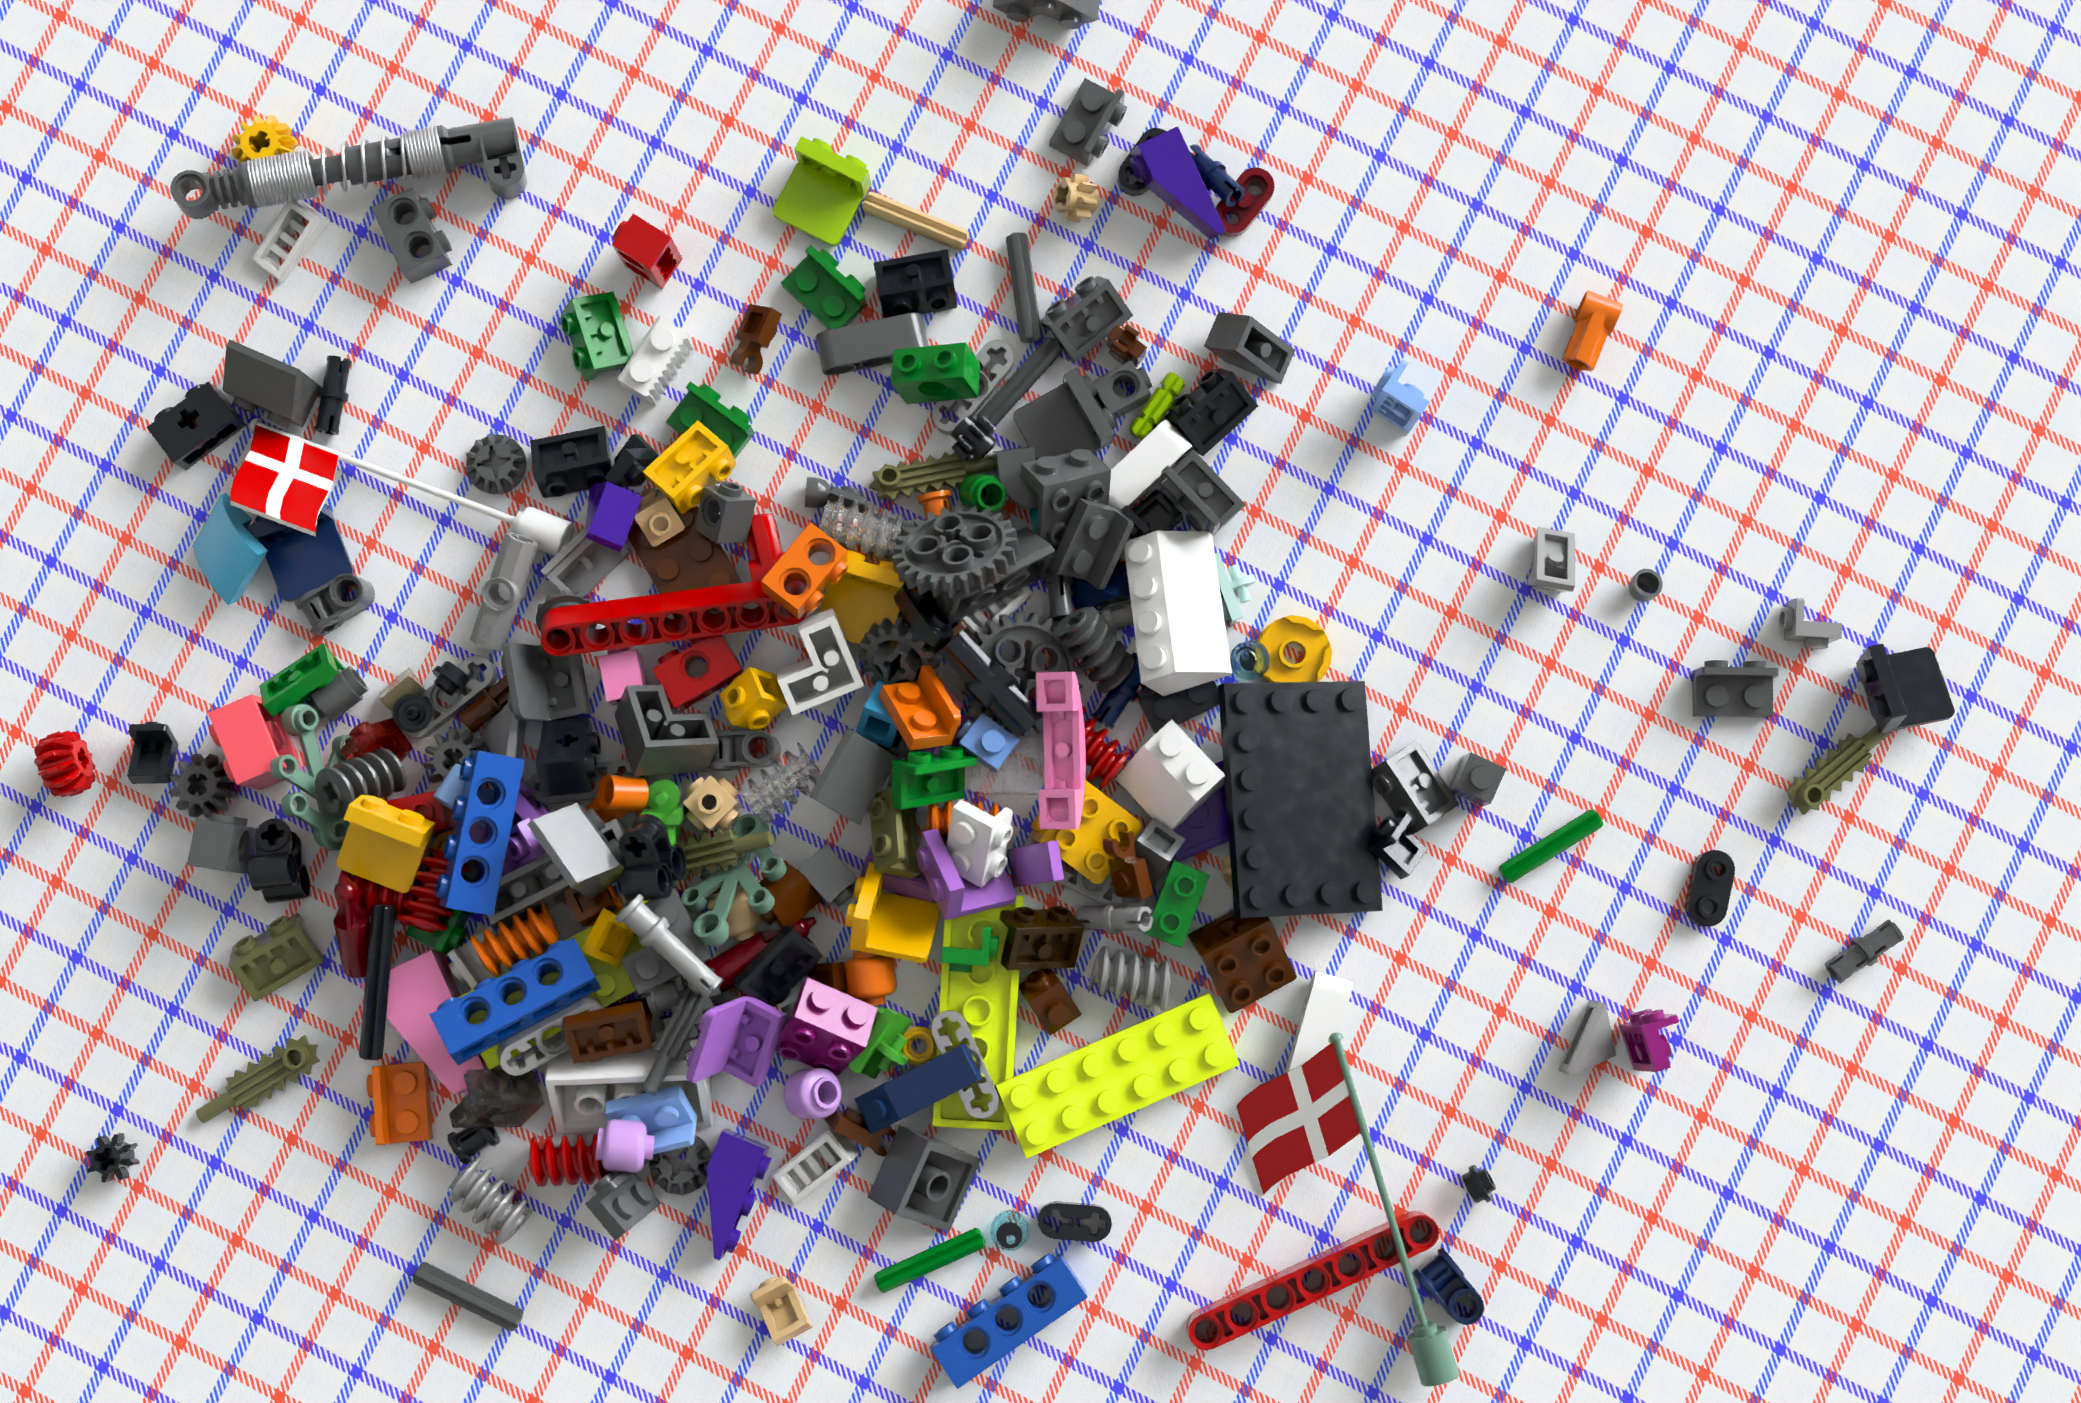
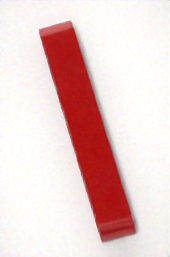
(656, 625)
(1291, 1280)

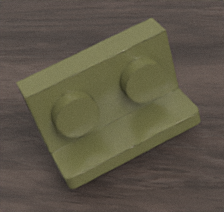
(274, 957)

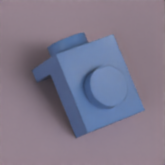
(987, 742)

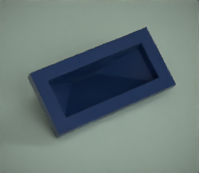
(1115, 591)

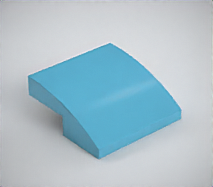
(228, 550)

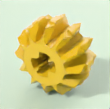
(263, 139)

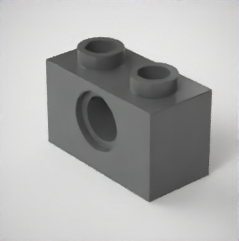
(222, 844)

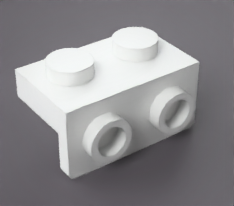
(978, 842)

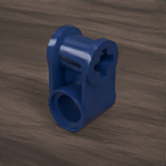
(1448, 1286)

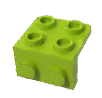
(822, 191)

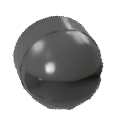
(816, 492)
(1648, 581)

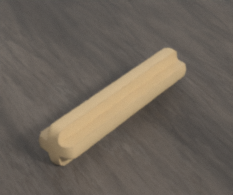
(915, 221)

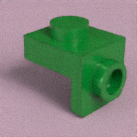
(963, 959)

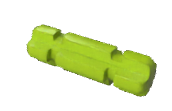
(1157, 405)

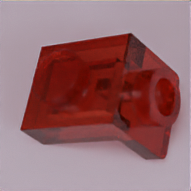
(382, 734)

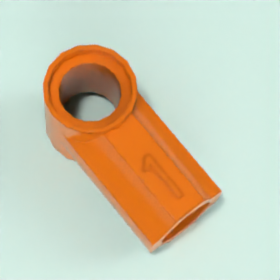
(1594, 321)
(619, 796)

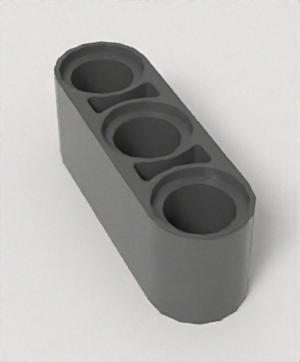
(869, 343)

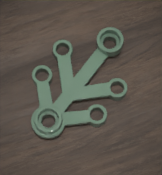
(323, 822)
(712, 925)

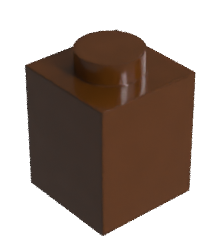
(792, 897)

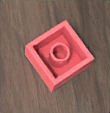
(250, 741)

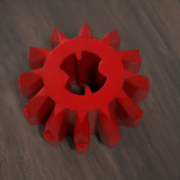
(64, 764)

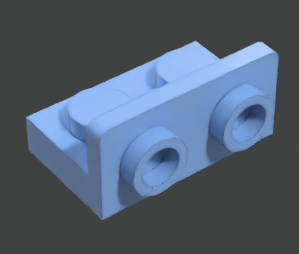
(1398, 402)
(665, 1115)

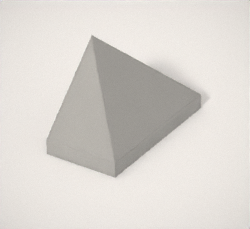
(505, 734)
(1591, 1041)

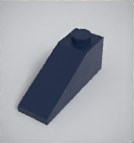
(918, 1088)

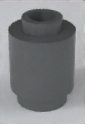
(339, 695)

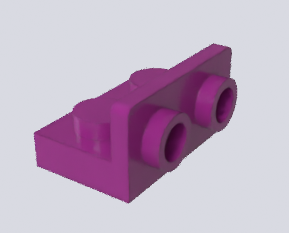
(1643, 1041)

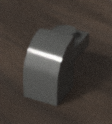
(1008, 470)

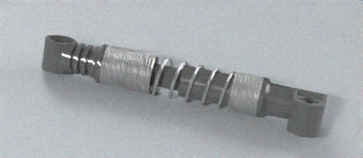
(415, 153)

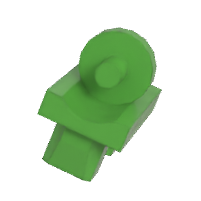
(666, 805)
(883, 1043)

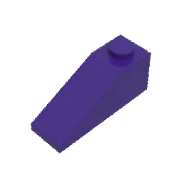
(1173, 176)

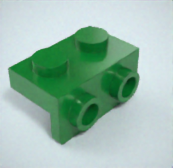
(930, 777)

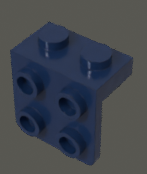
(299, 559)

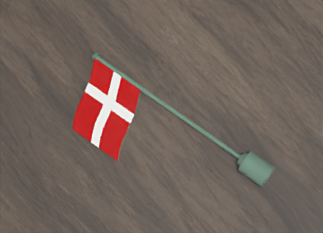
(1308, 1118)

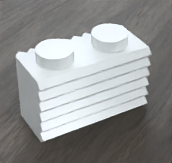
(655, 361)

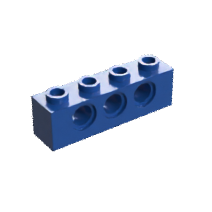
(505, 776)
(505, 1020)
(966, 1363)

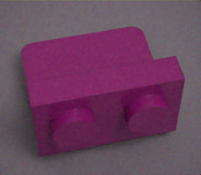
(826, 1028)

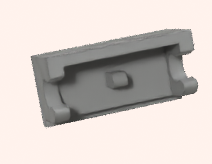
(582, 565)

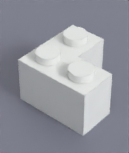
(827, 672)

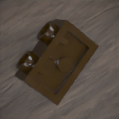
(1040, 938)

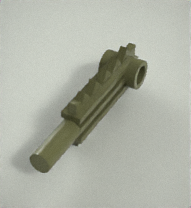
(921, 476)
(1831, 772)
(721, 850)
(246, 1088)

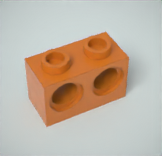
(796, 566)

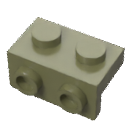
(893, 837)

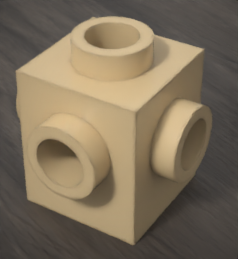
(724, 812)

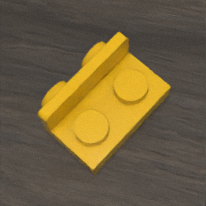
(689, 464)

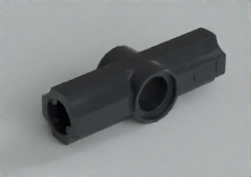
(990, 683)

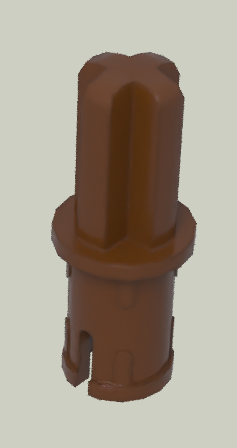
(486, 705)

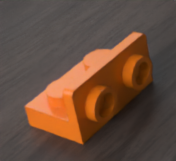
(922, 710)
(400, 1103)

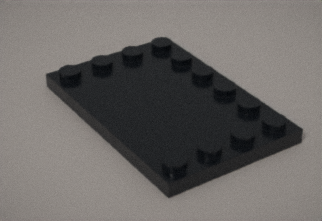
(1299, 798)

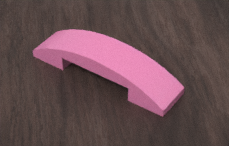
(1064, 750)

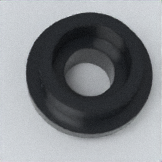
(450, 678)
(418, 723)
(1479, 1184)

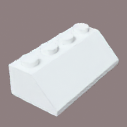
(1177, 610)
(582, 1089)

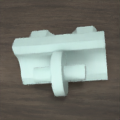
(1239, 584)

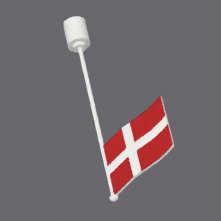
(293, 477)

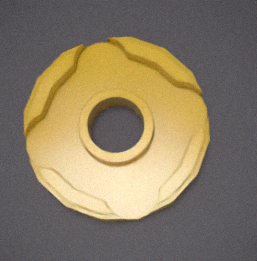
(1305, 634)

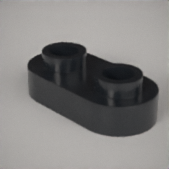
(924, 616)
(1706, 886)

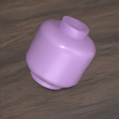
(812, 1093)
(624, 1145)

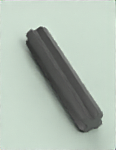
(1023, 287)
(1021, 381)
(468, 1296)

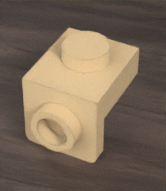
(657, 517)
(781, 1309)

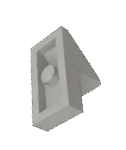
(1553, 561)

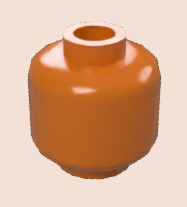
(870, 977)

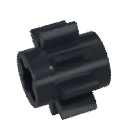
(974, 438)
(121, 1150)

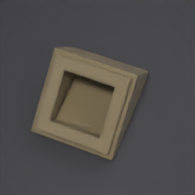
(404, 684)

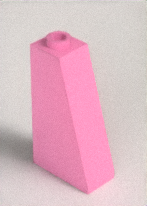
(413, 994)

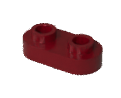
(1250, 205)

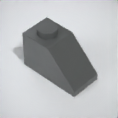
(1249, 346)

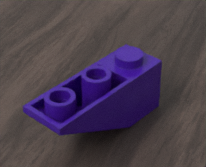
(730, 1179)

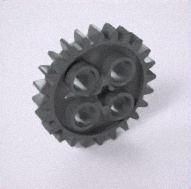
(955, 551)
(1017, 633)

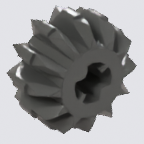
(443, 754)
(190, 786)

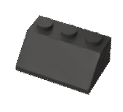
(1030, 567)

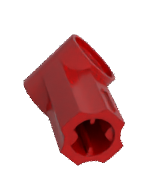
(763, 545)

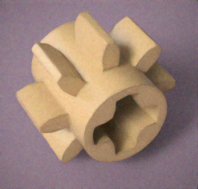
(1076, 197)

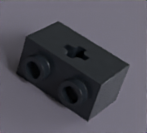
(215, 420)
(567, 757)

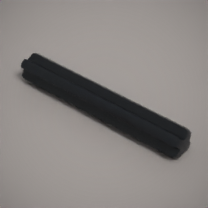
(377, 982)

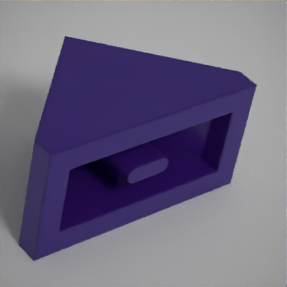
(610, 514)

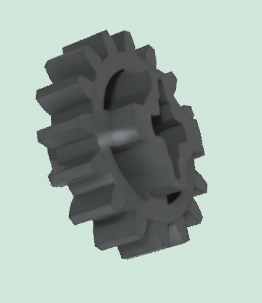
(885, 644)

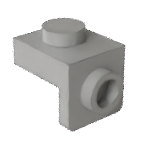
(1813, 634)

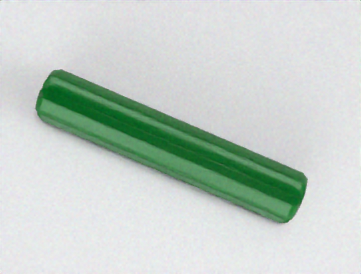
(1550, 846)
(929, 1260)

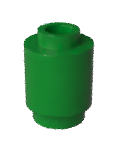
(982, 491)

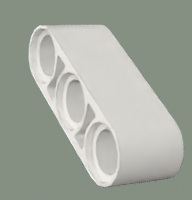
(1143, 465)
(1320, 1016)

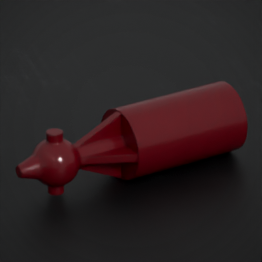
(351, 929)
(734, 960)

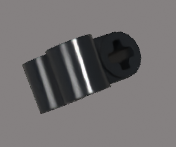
(650, 862)
(278, 864)

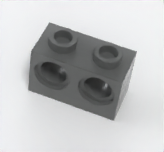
(407, 238)

